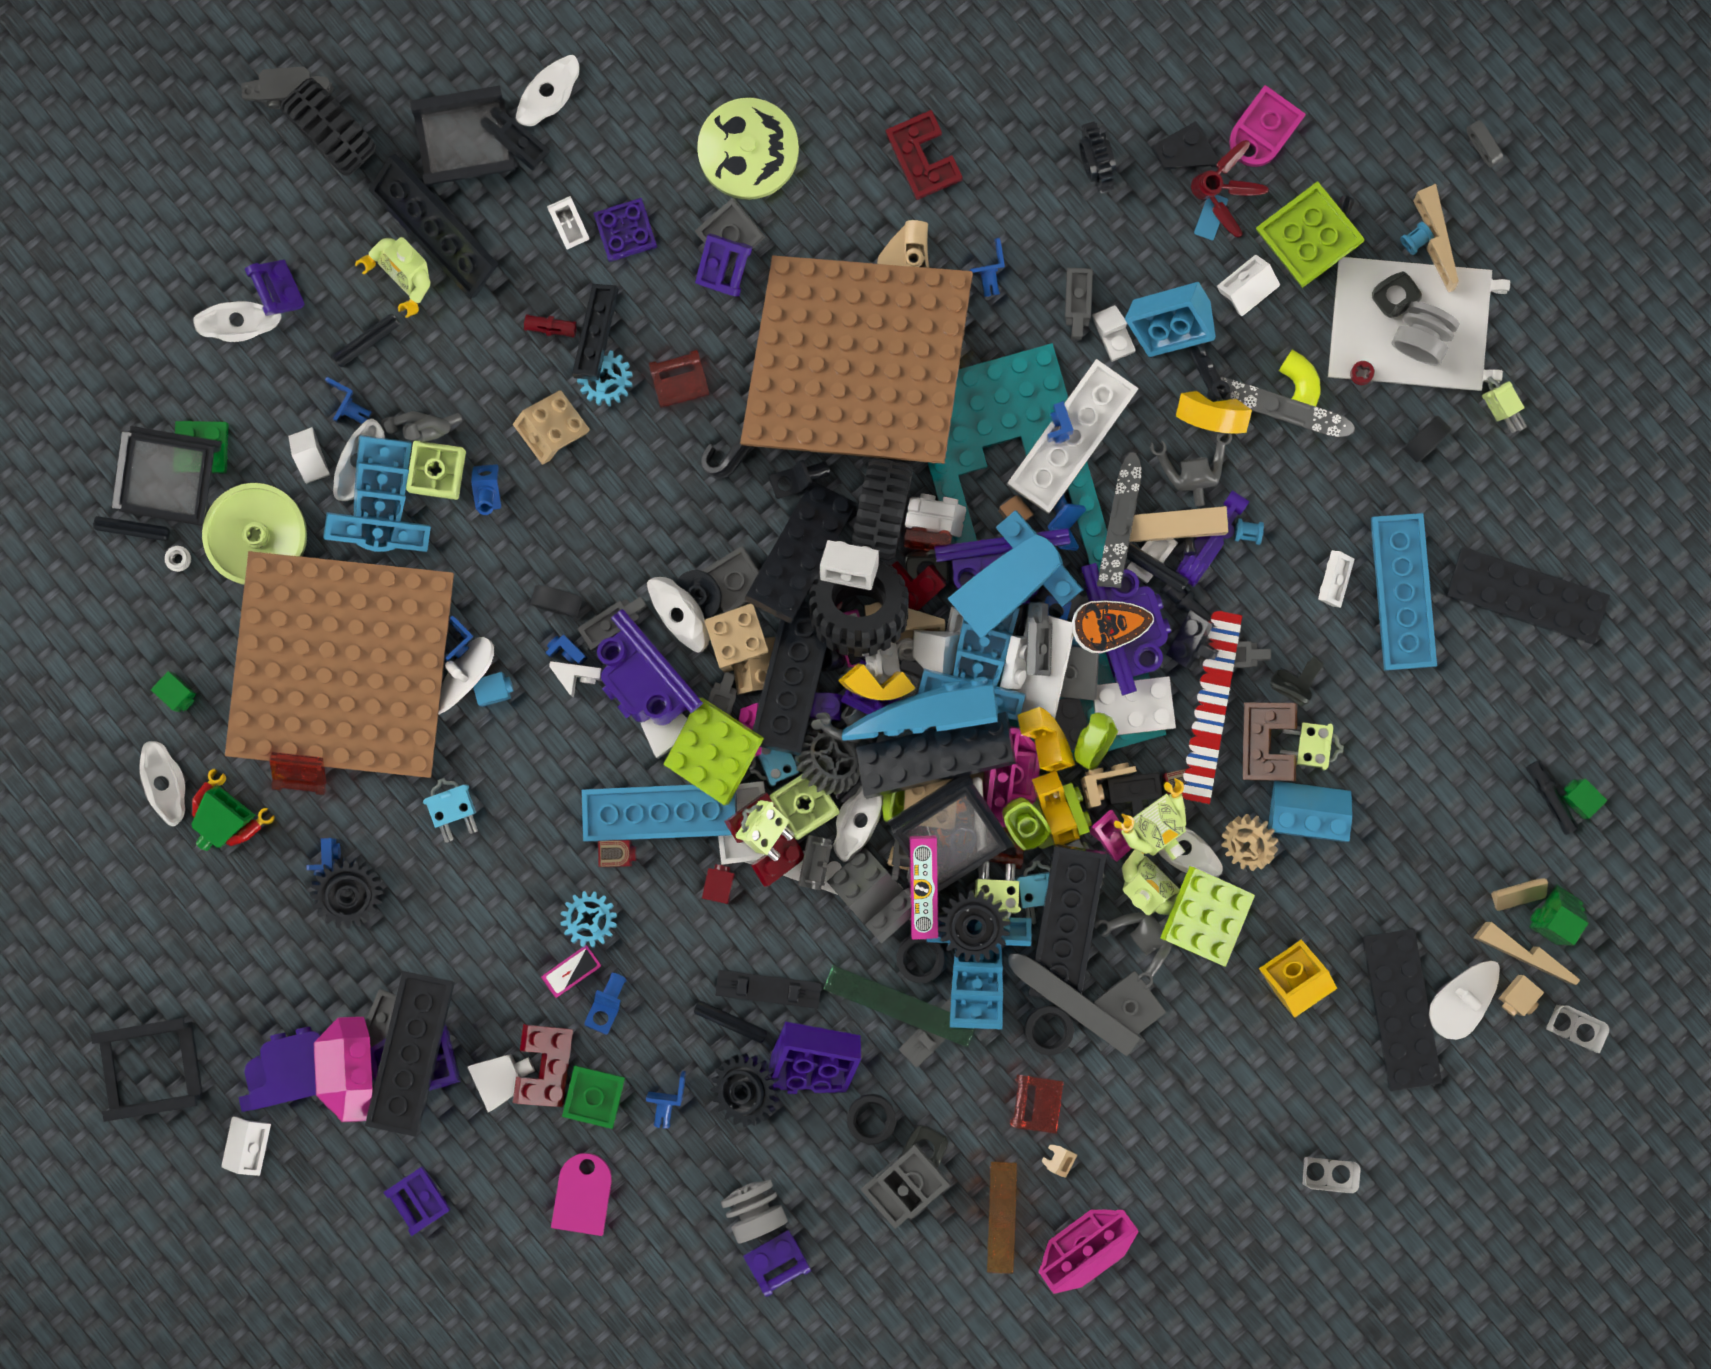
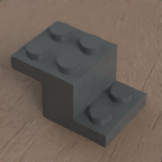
(872, 895)
(905, 1186)

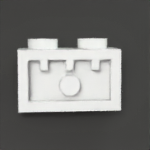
(883, 663)

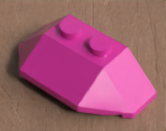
(1015, 780)
(344, 1068)
(1086, 1249)

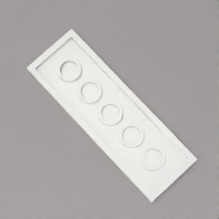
(1092, 412)

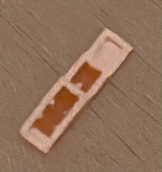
(1001, 1217)

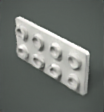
(1039, 689)

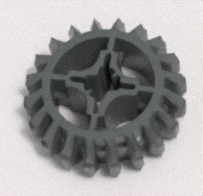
(822, 766)

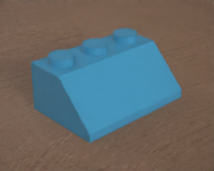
(1172, 319)
(1311, 811)

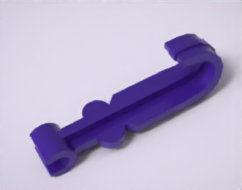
(1208, 546)

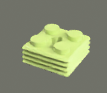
(426, 456)
(803, 821)

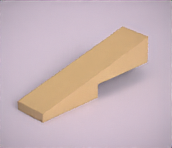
(1439, 248)
(1180, 524)
(1536, 957)

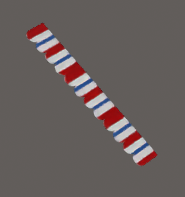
(1212, 712)

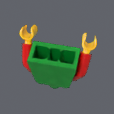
(222, 817)

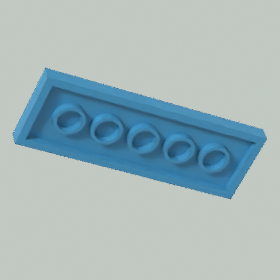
(1403, 591)
(653, 813)

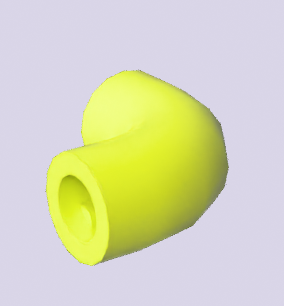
(1304, 377)

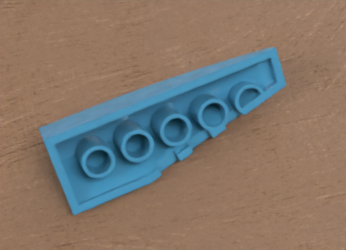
(945, 707)

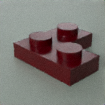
(923, 587)

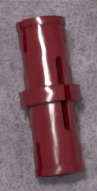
(550, 326)

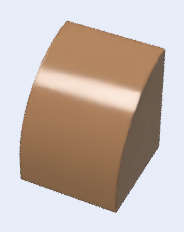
(1013, 504)

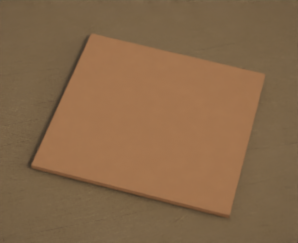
(857, 359)
(340, 663)

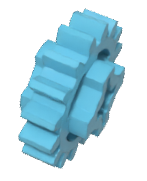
(615, 381)
(599, 913)

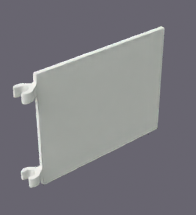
(1366, 334)

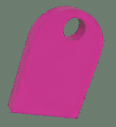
(1266, 126)
(582, 1197)

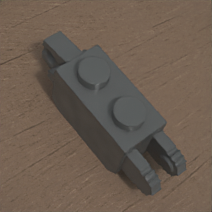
(277, 84)

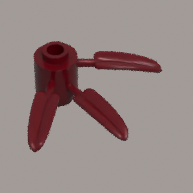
(1211, 183)

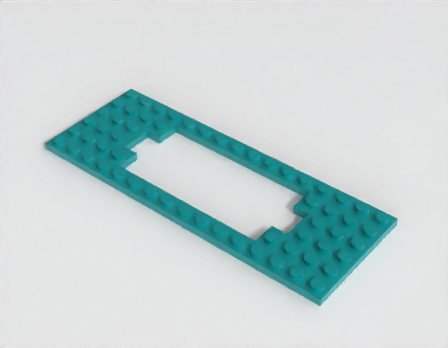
(1009, 402)

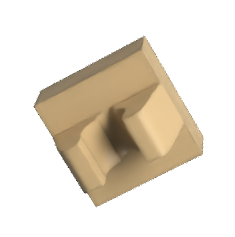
(1061, 1161)

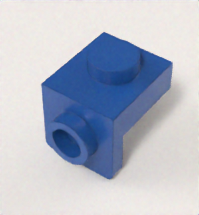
(329, 851)

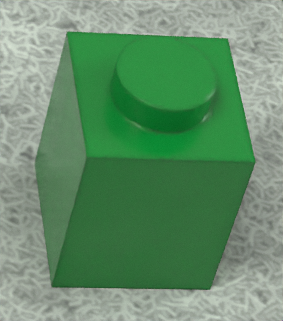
(174, 692)
(1583, 798)

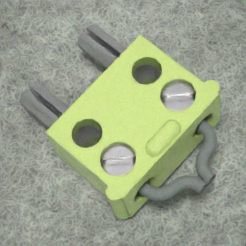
(1505, 404)
(1316, 746)
(763, 828)
(999, 888)

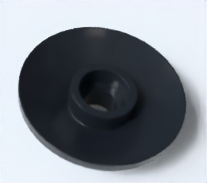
(696, 579)

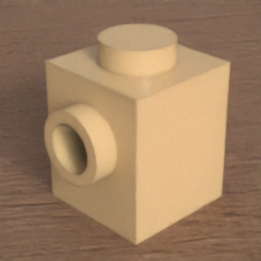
(1521, 996)

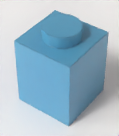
(493, 689)

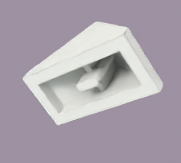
(568, 222)
(308, 455)

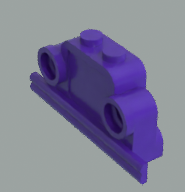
(974, 556)
(1143, 653)
(642, 676)
(282, 1071)

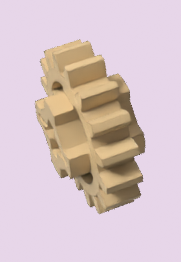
(1249, 842)

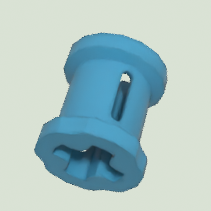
(1417, 238)
(1248, 531)

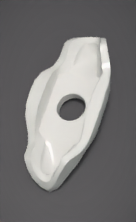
(534, 106)
(216, 321)
(345, 473)
(668, 595)
(157, 762)
(849, 837)
(1200, 857)

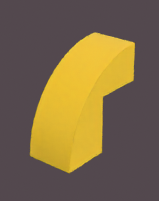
(1217, 416)
(863, 684)
(1049, 739)
(1055, 808)

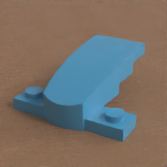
(379, 500)
(1014, 578)
(981, 658)
(979, 985)

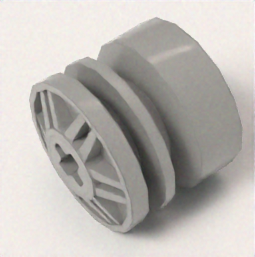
(1425, 333)
(754, 1211)

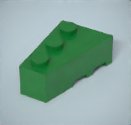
(1560, 918)

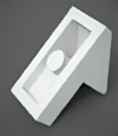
(1113, 333)
(568, 675)

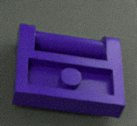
(715, 263)
(280, 284)
(423, 1195)
(773, 1254)

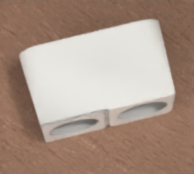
(1601, 1029)
(1349, 1187)

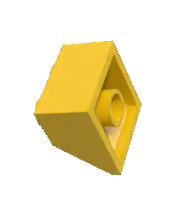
(1298, 978)

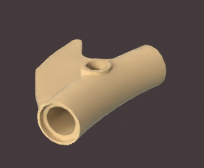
(907, 244)

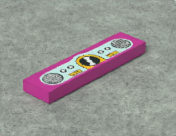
(923, 887)

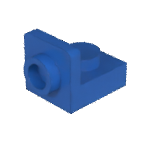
(1060, 419)
(571, 651)

